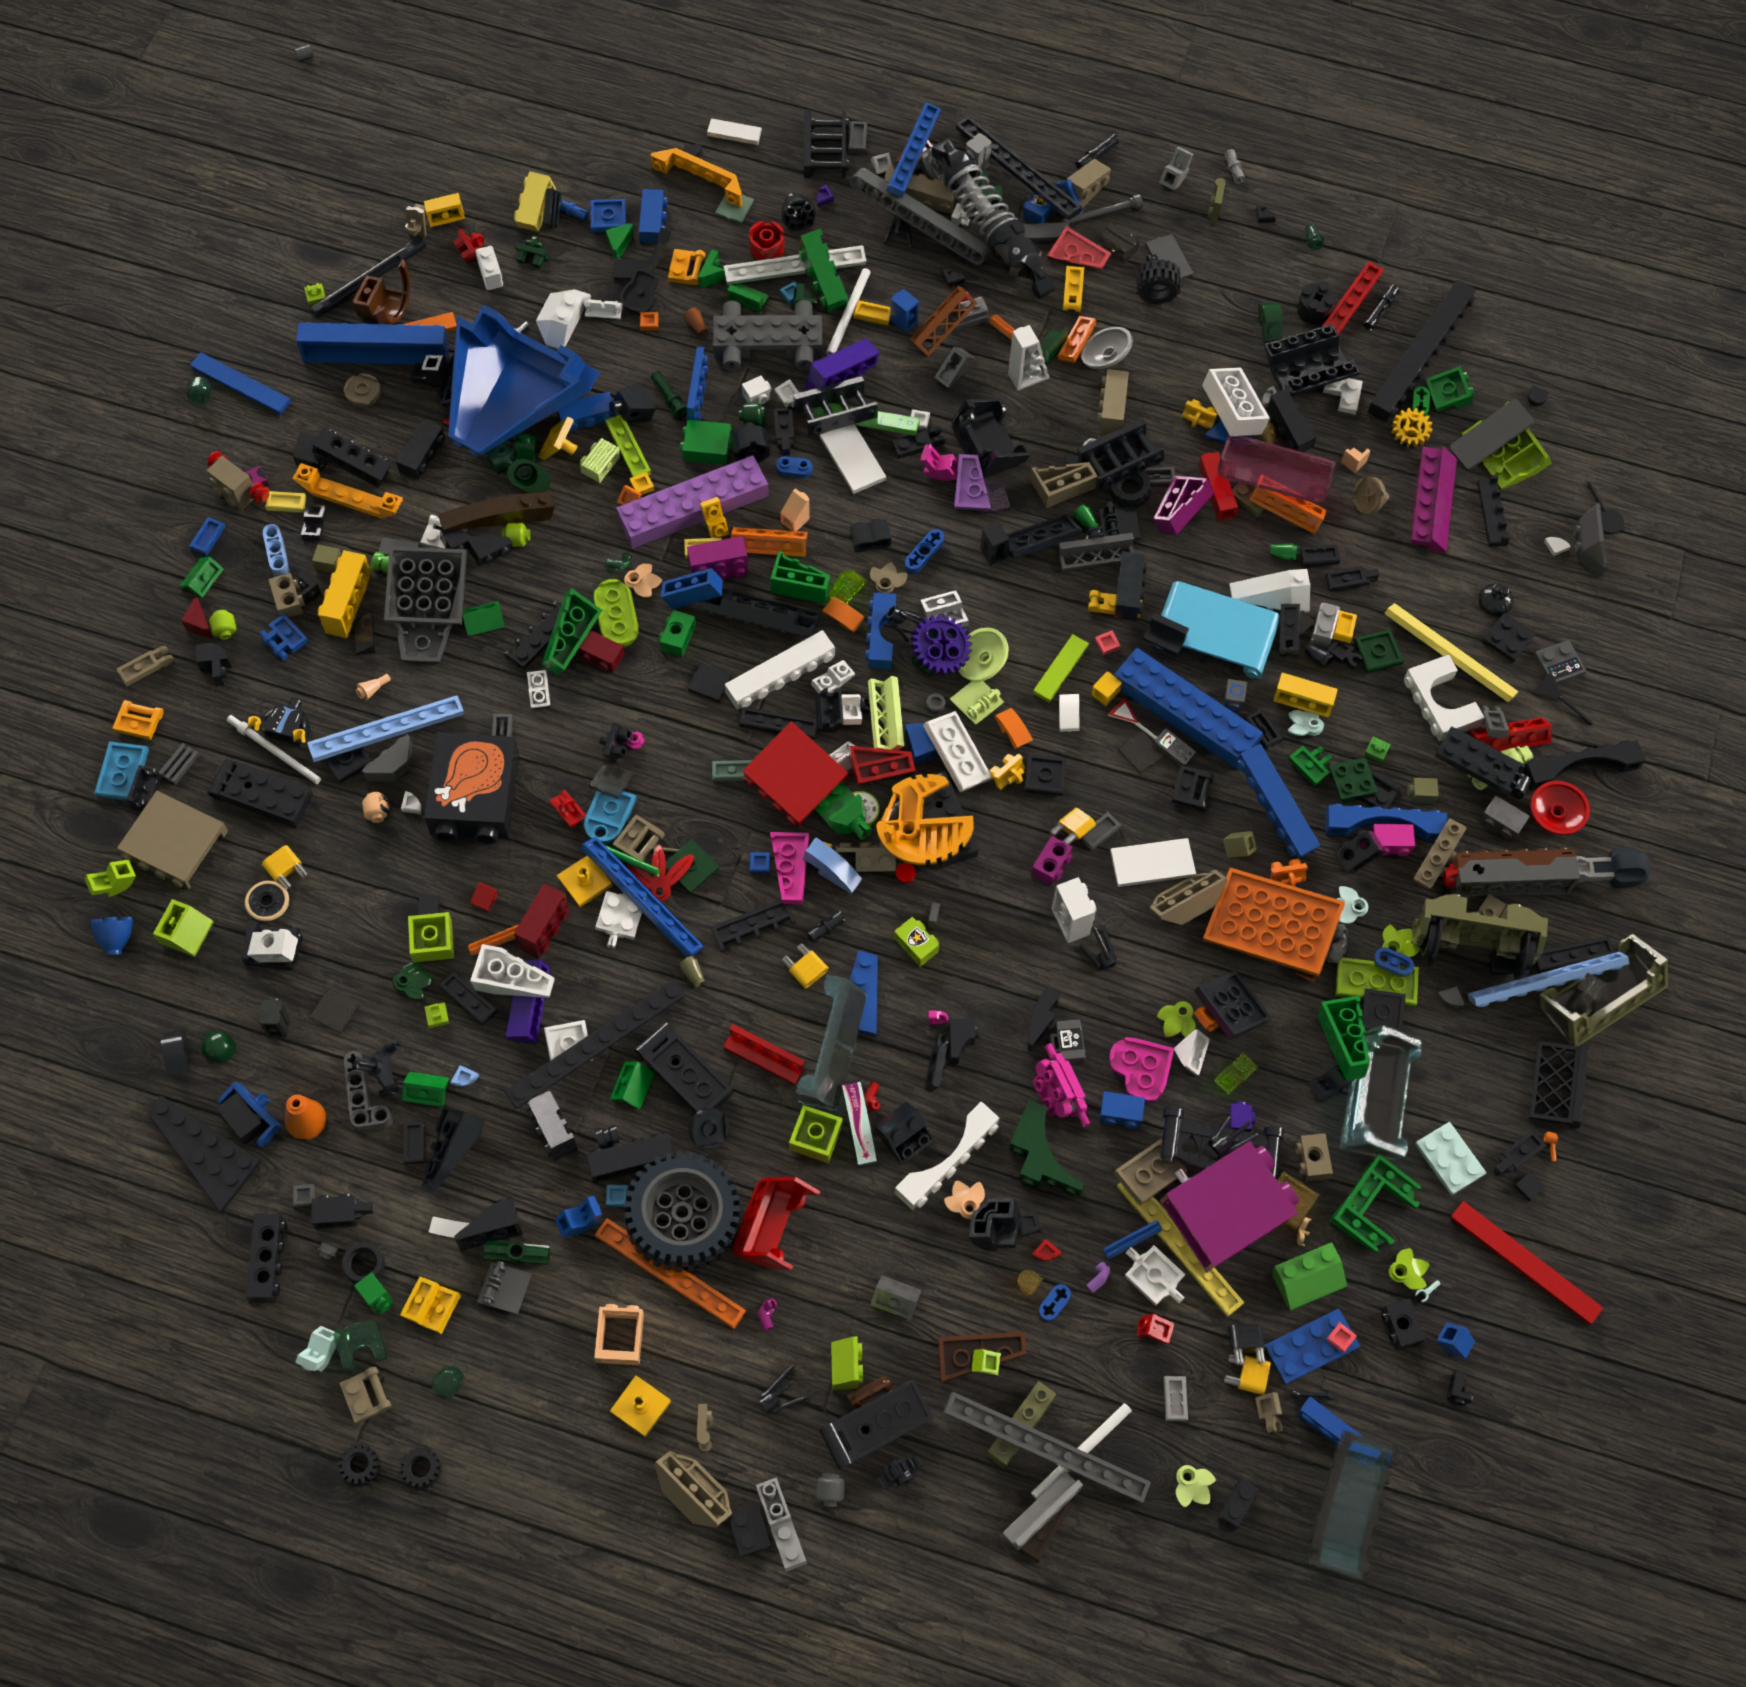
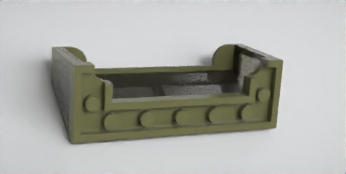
(1627, 990)

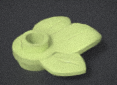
(1196, 1488)

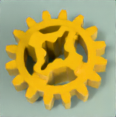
(1411, 431)

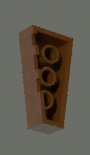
(957, 1351)

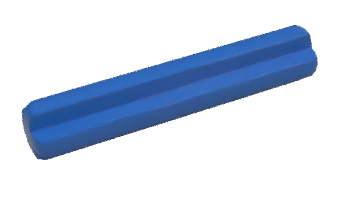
(1132, 1239)

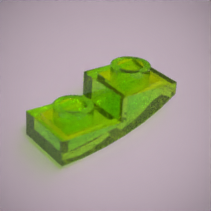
(1236, 1073)

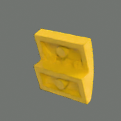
(430, 1305)

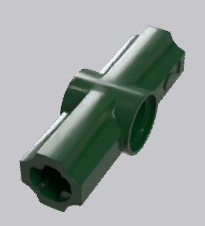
(530, 1253)

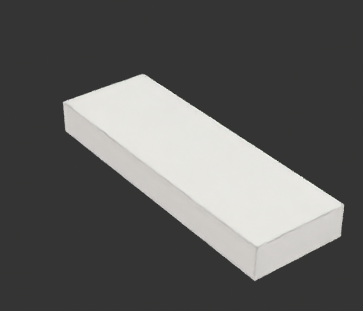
(734, 131)

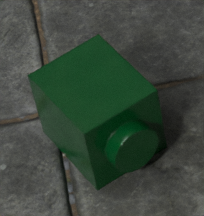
(526, 447)

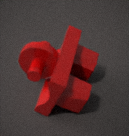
(471, 243)
(567, 809)

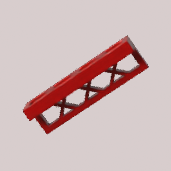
(1521, 734)
(764, 1055)

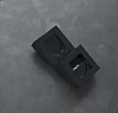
(313, 522)

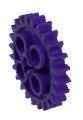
(925, 644)

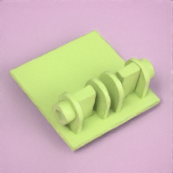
(977, 700)

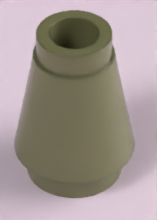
(691, 969)

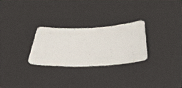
(446, 1227)

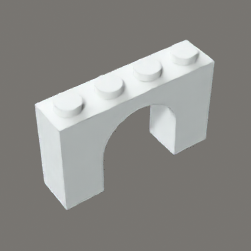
(1422, 679)

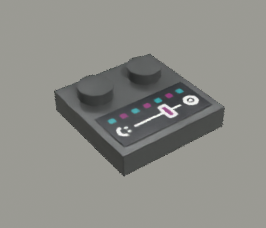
(1560, 660)

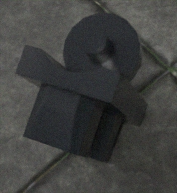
(614, 741)

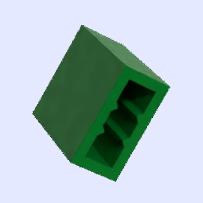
(706, 442)

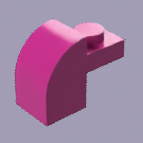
(939, 467)

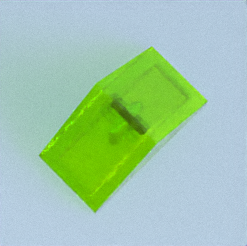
(847, 585)

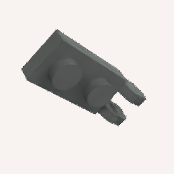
(1495, 722)

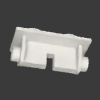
(605, 309)

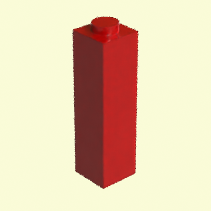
(1223, 497)

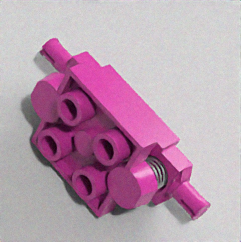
(1060, 1087)

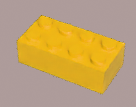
(344, 594)

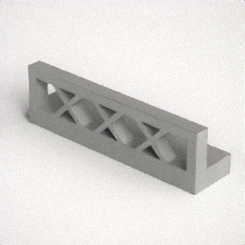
(1042, 1510)

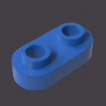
(794, 467)
(1393, 962)

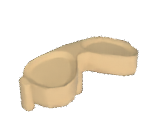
(1300, 1238)

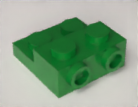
(1450, 389)

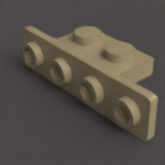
(1439, 854)
(870, 856)

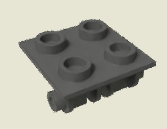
(504, 1287)

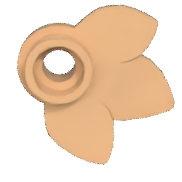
(645, 580)
(964, 1197)

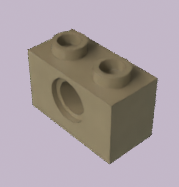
(1318, 1146)

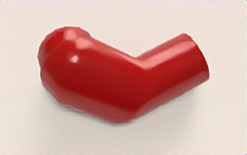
(871, 1101)

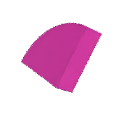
(937, 1017)

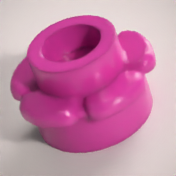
(634, 745)

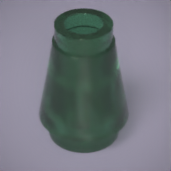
(1314, 238)

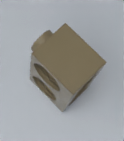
(288, 595)

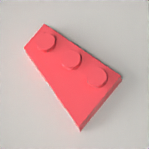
(1078, 250)

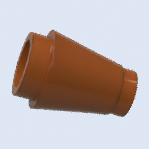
(695, 321)

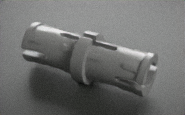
(1234, 166)

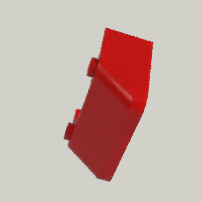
(767, 1218)

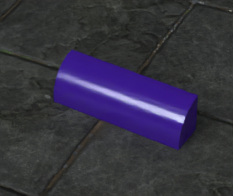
(526, 1013)

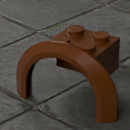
(380, 303)

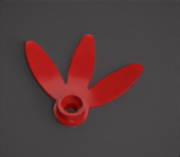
(662, 880)

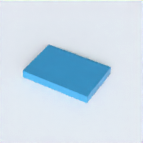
(119, 769)

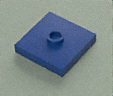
(607, 214)

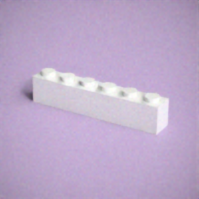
(780, 670)

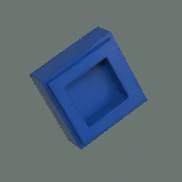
(760, 863)

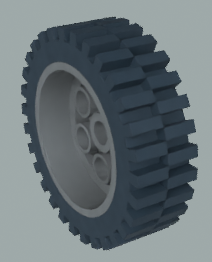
(665, 1182)

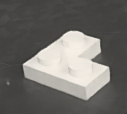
(1349, 391)

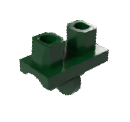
(531, 250)

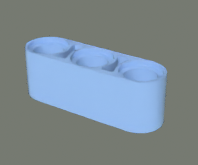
(275, 544)

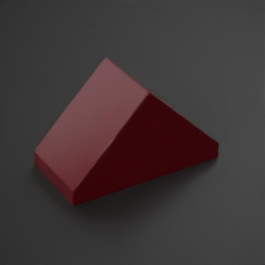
(195, 620)

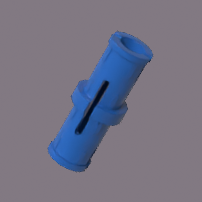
(573, 210)

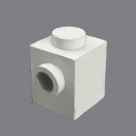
(756, 390)

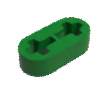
(1424, 403)

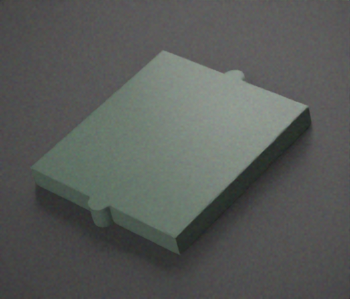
(733, 212)

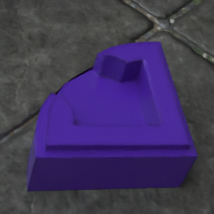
(824, 196)

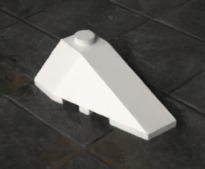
(506, 975)

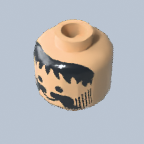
(375, 807)

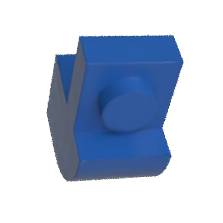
(579, 1219)

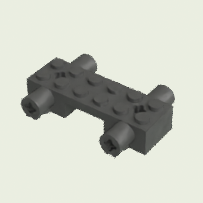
(739, 334)

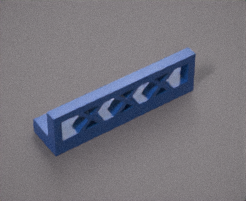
(1324, 1421)

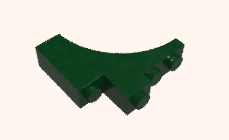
(1040, 1163)

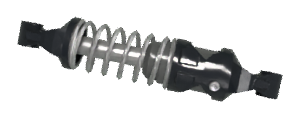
(1003, 232)

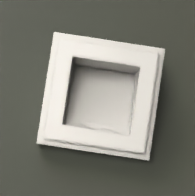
(880, 162)

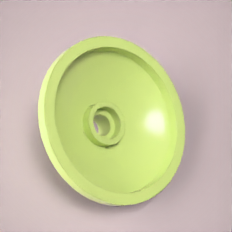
(986, 644)

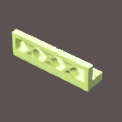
(890, 716)

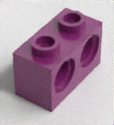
(1049, 859)

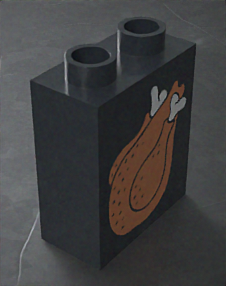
(472, 787)

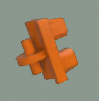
(1289, 874)

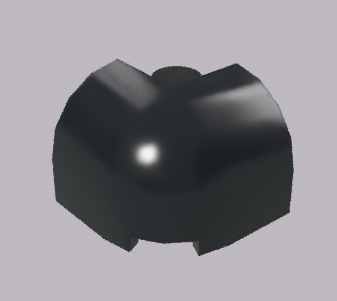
(995, 1224)

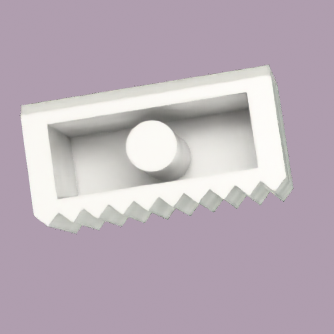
(489, 267)

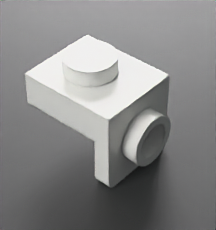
(785, 393)
(851, 709)

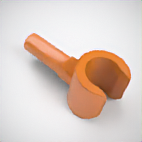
(1551, 1138)

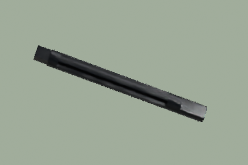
(378, 270)

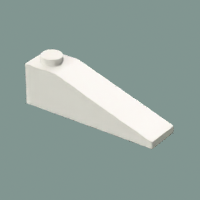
(1275, 589)

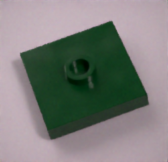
(1378, 651)
(700, 869)

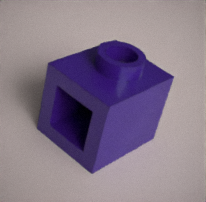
(1240, 1115)

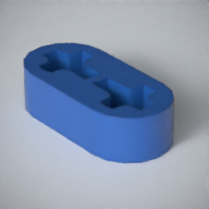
(1050, 1300)

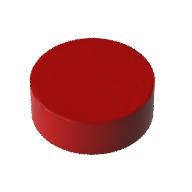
(905, 873)

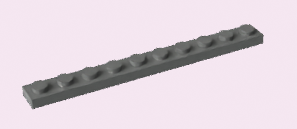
(1046, 1447)

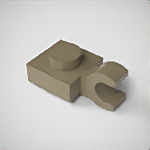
(1268, 1409)

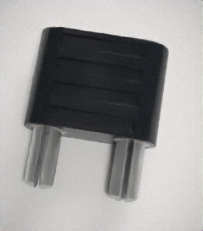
(1247, 1340)

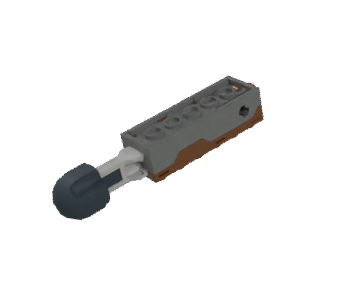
(1541, 871)

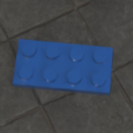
(697, 385)
(1307, 1348)

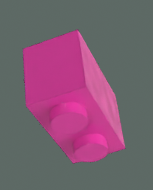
(1395, 838)

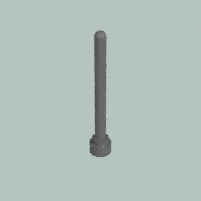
(1133, 202)

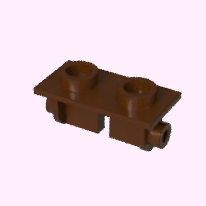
(870, 1392)

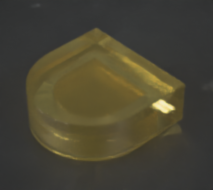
(1028, 1282)

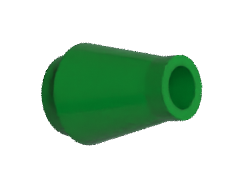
(1085, 517)
(1284, 551)

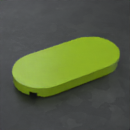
(618, 616)

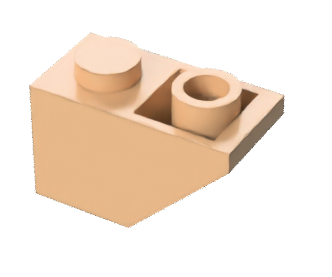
(795, 511)

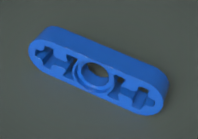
(923, 559)

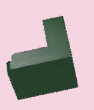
(803, 294)

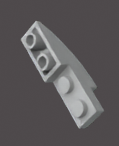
(781, 1524)

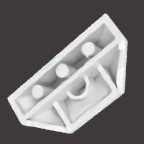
(561, 316)

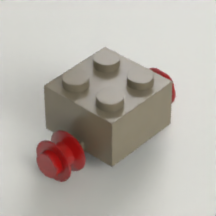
(233, 483)

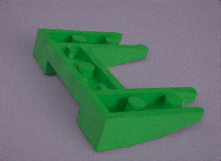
(1377, 1175)

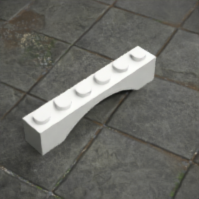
(918, 1185)

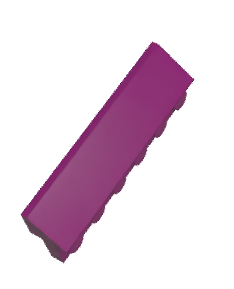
(1433, 499)

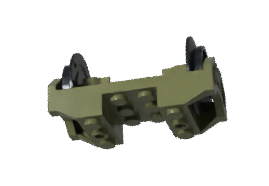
(1513, 935)

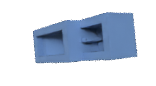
(832, 865)

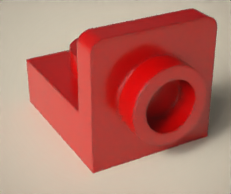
(1155, 1328)

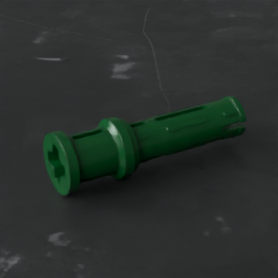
(672, 400)

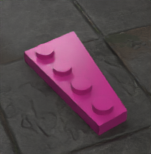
(790, 865)

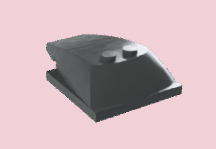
(424, 599)

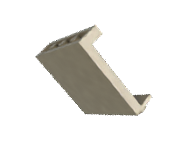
(170, 839)

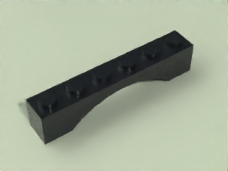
(1620, 757)

